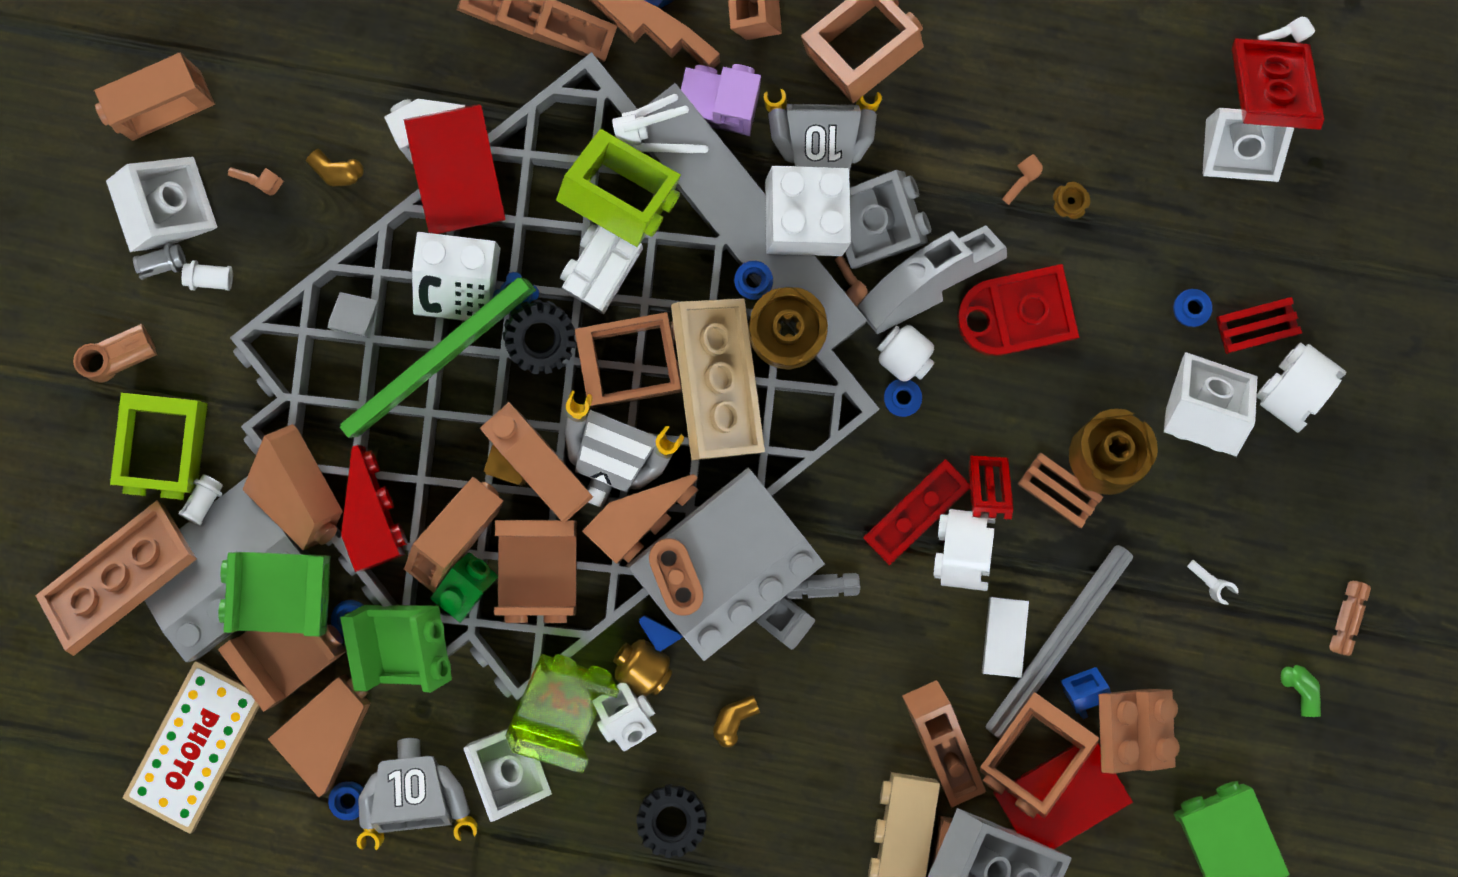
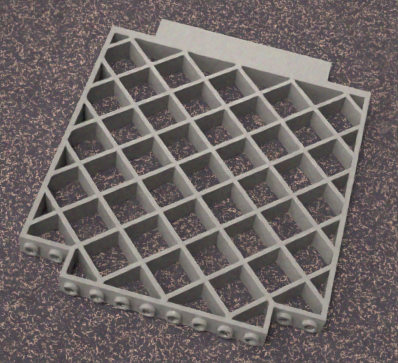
(724, 200)

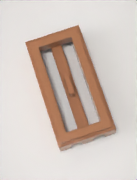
(1087, 509)

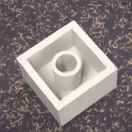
(807, 211)

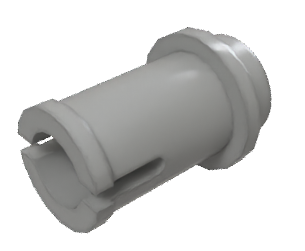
(160, 261)

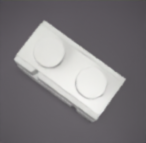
(600, 268)

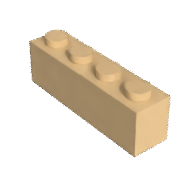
(906, 826)

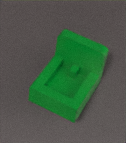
(464, 586)

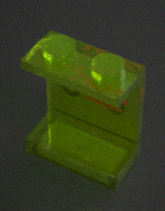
(558, 711)

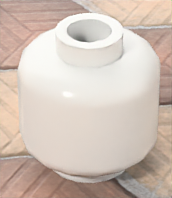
(906, 353)

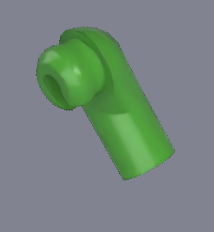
(1307, 686)

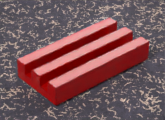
(1289, 317)
(990, 505)

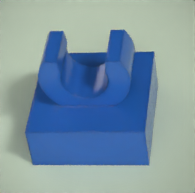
(1084, 690)

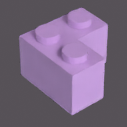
(724, 99)

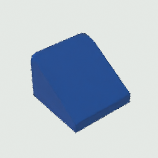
(659, 633)

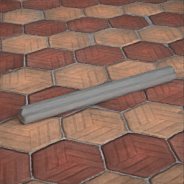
(1060, 639)

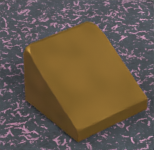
(500, 468)

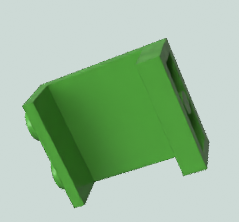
(275, 593)

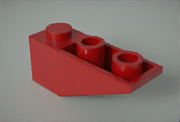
(367, 523)

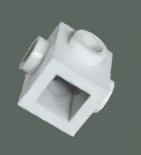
(625, 717)

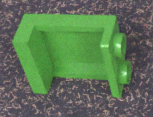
(396, 646)
(1231, 834)

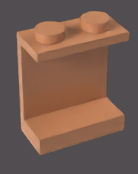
(536, 569)
(278, 662)

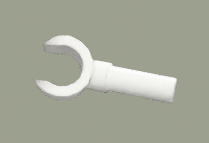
(1299, 28)
(1212, 582)

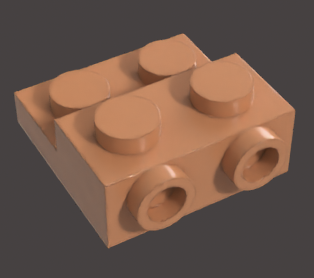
(1137, 730)

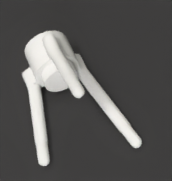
(632, 127)

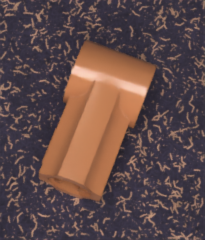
(118, 353)

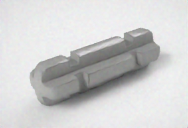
(827, 586)

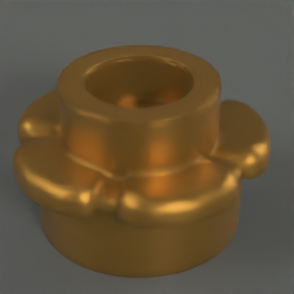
(1078, 193)

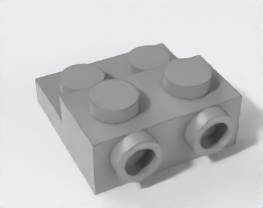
(885, 219)

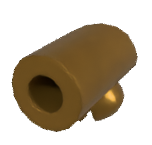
(337, 172)
(729, 720)

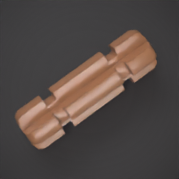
(1350, 618)

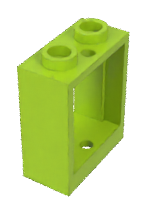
(606, 209)
(191, 450)

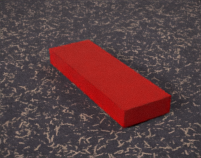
(917, 512)

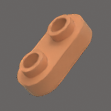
(675, 576)

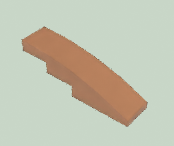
(641, 17)
(546, 22)

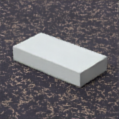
(1005, 637)

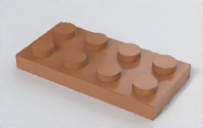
(115, 577)

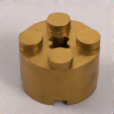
(788, 305)
(1112, 432)

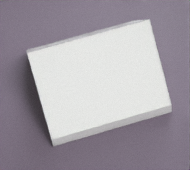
(1243, 149)
(505, 778)

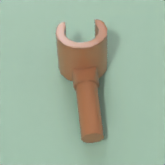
(1031, 169)
(267, 181)
(858, 290)

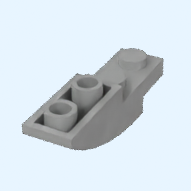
(924, 275)

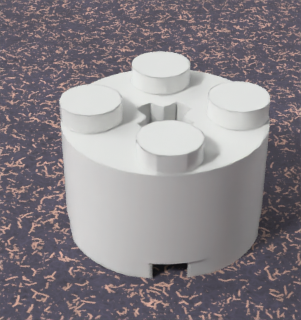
(1303, 386)
(965, 550)

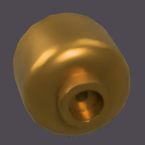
(642, 668)

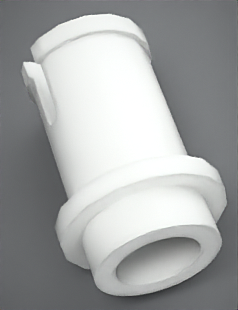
(206, 276)
(201, 499)

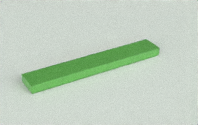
(437, 357)

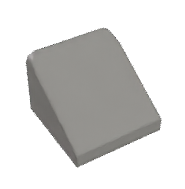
(353, 315)
(786, 622)

